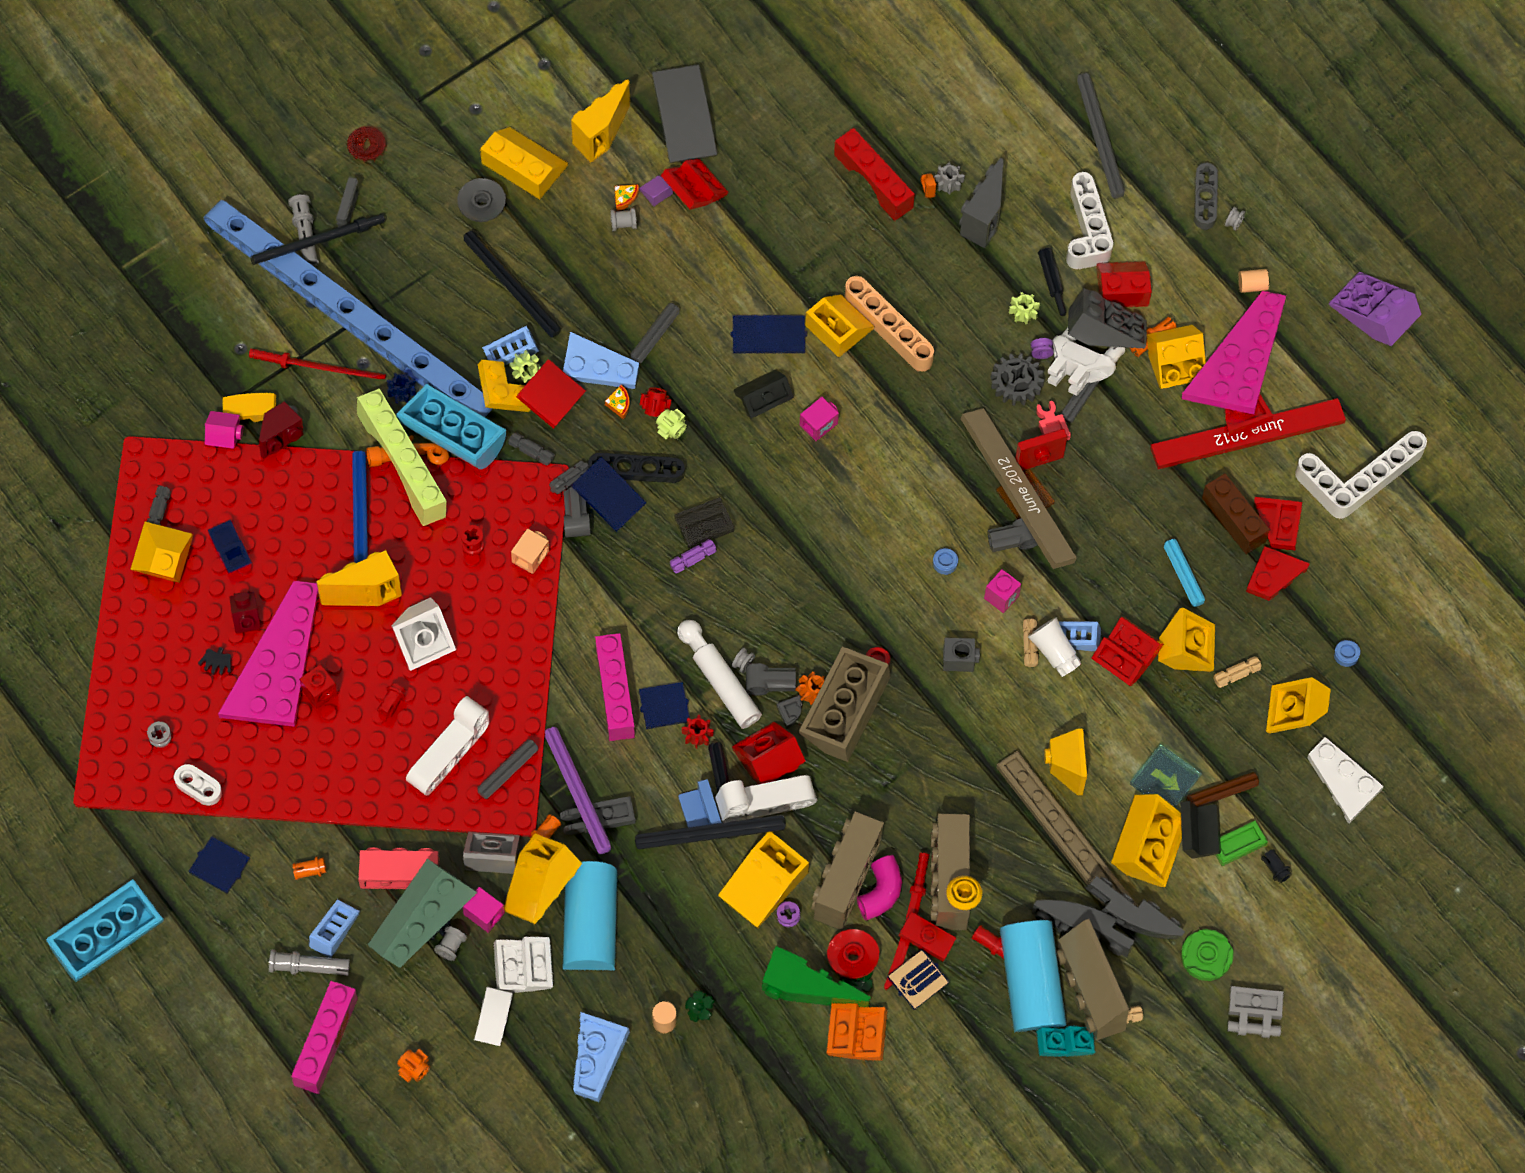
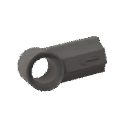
(576, 517)
(1010, 537)
(763, 679)

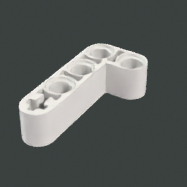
(1088, 218)
(442, 756)
(765, 799)

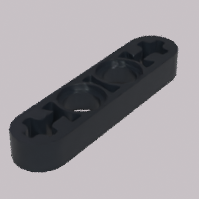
(638, 461)

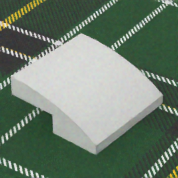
(523, 964)

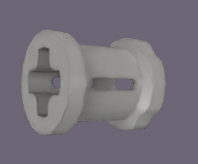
(623, 219)
(450, 943)

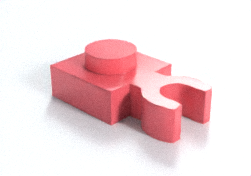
(1051, 422)

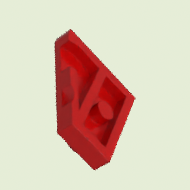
(1282, 519)
(1274, 573)

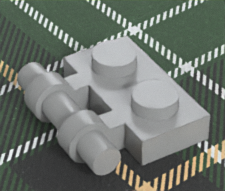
(1255, 1003)

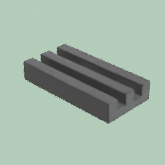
(348, 202)

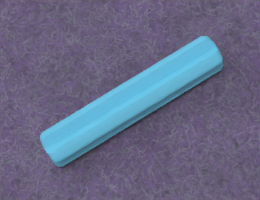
(1184, 572)

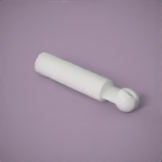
(719, 675)

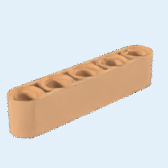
(894, 333)

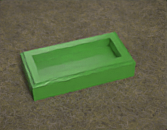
(1240, 843)

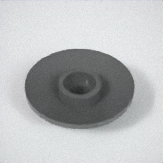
(480, 191)

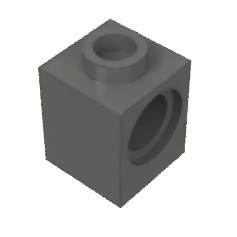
(952, 662)

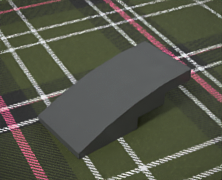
(684, 114)

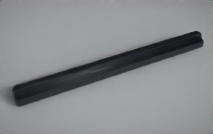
(512, 283)
(710, 832)

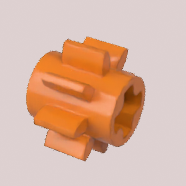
(807, 683)
(413, 1065)

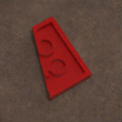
(1239, 421)

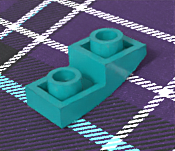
(1065, 1042)

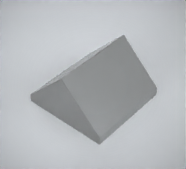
(491, 852)

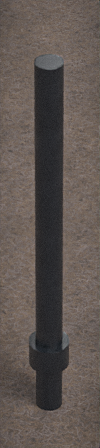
(360, 225)

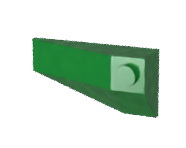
(793, 981)

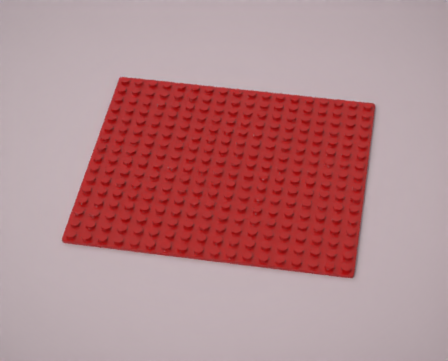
(296, 526)

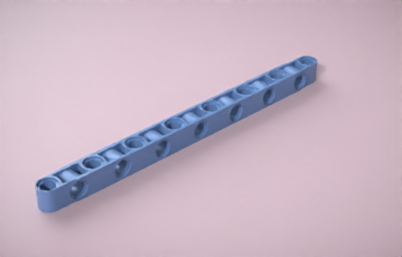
(333, 300)

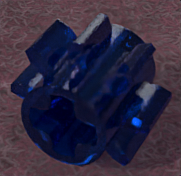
(395, 385)

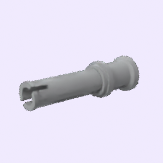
(302, 220)
(295, 962)

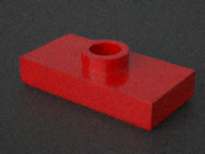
(927, 936)

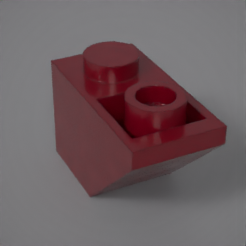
(279, 428)

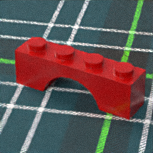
(890, 190)

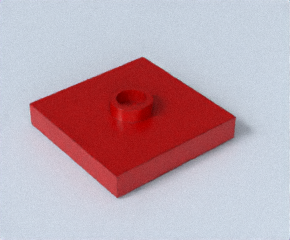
(1041, 449)

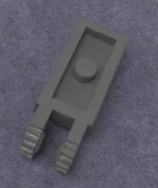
(610, 813)

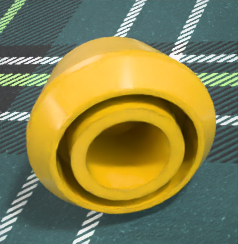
(966, 887)

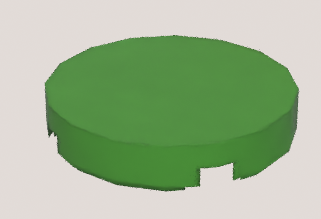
(1207, 955)

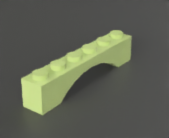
(419, 484)

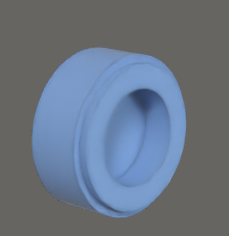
(945, 561)
(1347, 653)

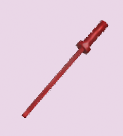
(285, 360)
(917, 892)

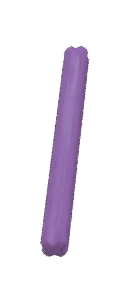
(577, 790)

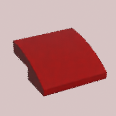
(694, 184)
(550, 393)
(1127, 651)

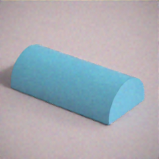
(453, 427)
(590, 918)
(104, 930)
(1032, 975)

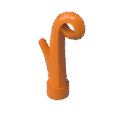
(377, 455)

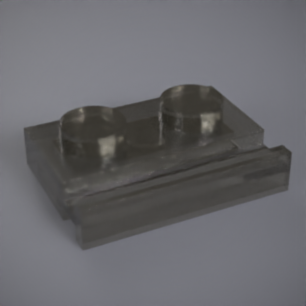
(704, 522)

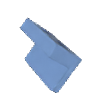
(699, 806)

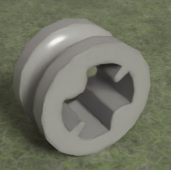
(1235, 218)
(743, 659)
(152, 733)

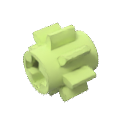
(1018, 305)
(519, 363)
(671, 424)

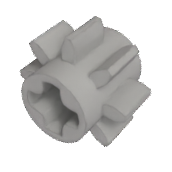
(951, 184)

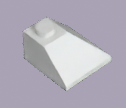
(423, 634)

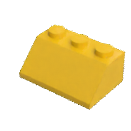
(522, 161)
(1149, 840)

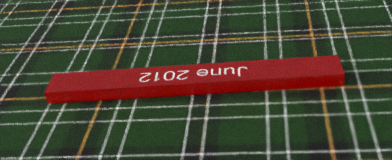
(1217, 441)

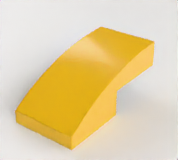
(249, 405)

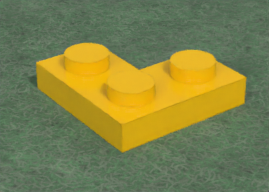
(496, 390)

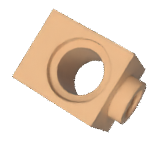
(530, 550)

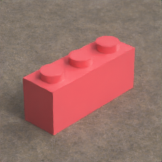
(392, 868)

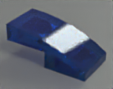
(229, 546)

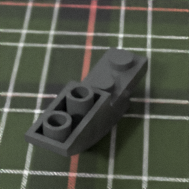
(1068, 915)
(1142, 918)

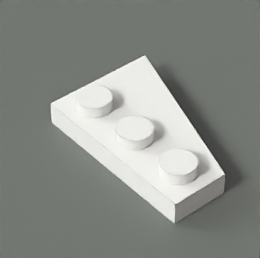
(1345, 779)

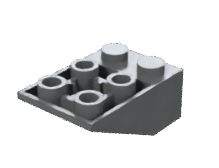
(982, 212)
(1105, 322)

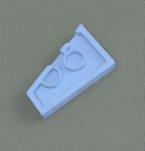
(598, 365)
(598, 1053)

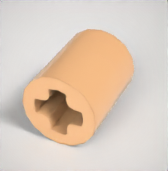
(1253, 280)
(664, 1017)

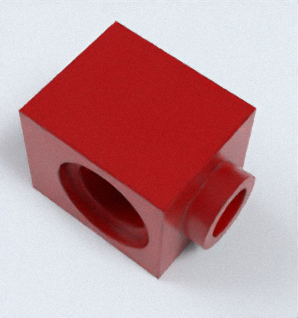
(318, 686)

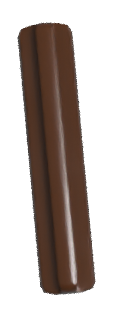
(1224, 789)

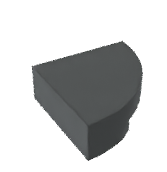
(790, 710)

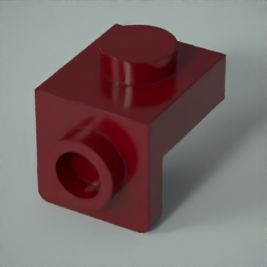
(244, 612)

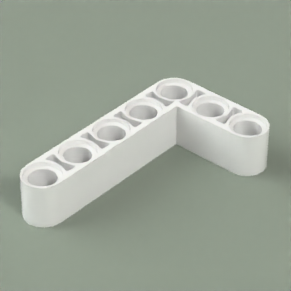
(1365, 478)

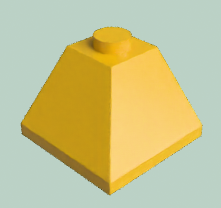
(162, 552)
(1188, 642)
(1297, 704)
(1068, 760)

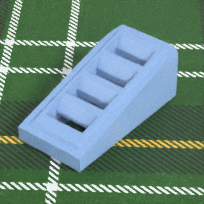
(515, 337)
(1084, 628)
(325, 942)

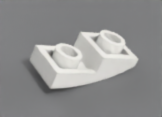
(493, 1016)

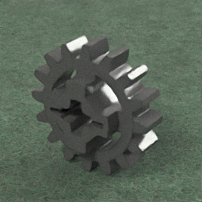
(1011, 371)

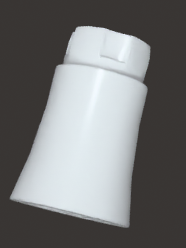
(1055, 647)

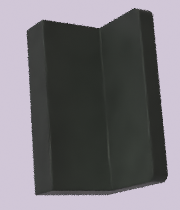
(764, 393)
(1200, 830)

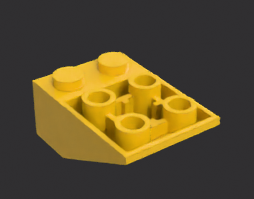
(599, 123)
(361, 583)
(539, 877)
(764, 879)

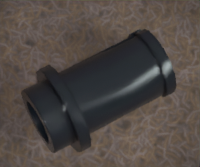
(1276, 866)

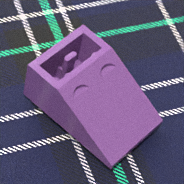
(1377, 307)

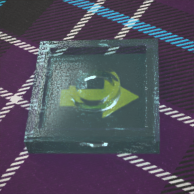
(1166, 776)

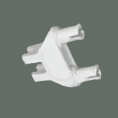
(1080, 363)

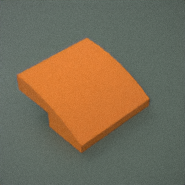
(857, 1032)

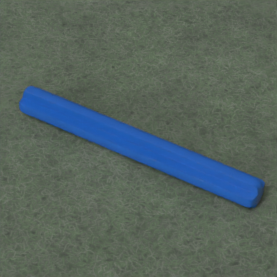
(359, 506)

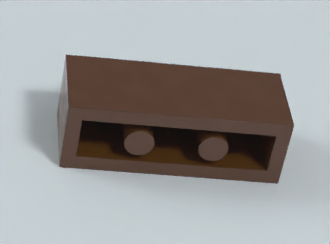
(1235, 513)

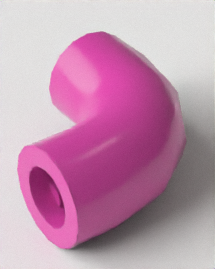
(886, 890)

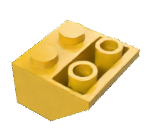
(837, 323)
(1176, 355)

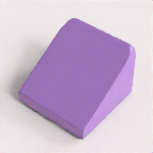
(656, 190)

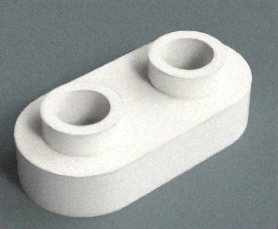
(199, 785)

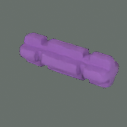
(693, 556)

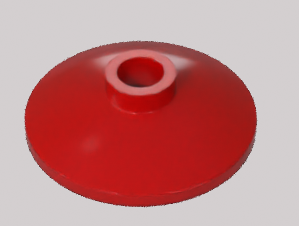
(857, 943)

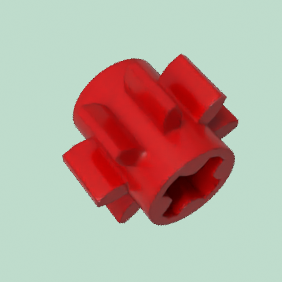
(655, 401)
(697, 724)

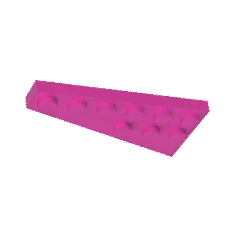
(1238, 366)
(271, 679)

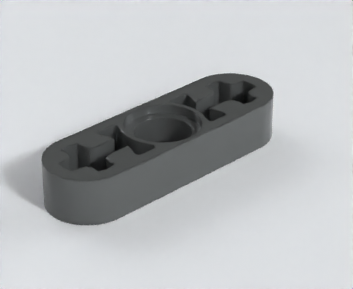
(1200, 204)

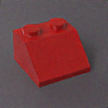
(1125, 283)
(769, 753)

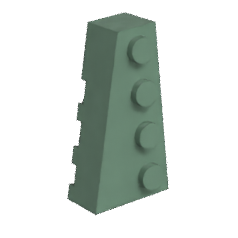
(420, 912)

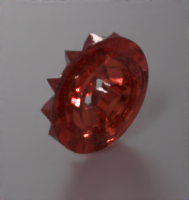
(357, 140)

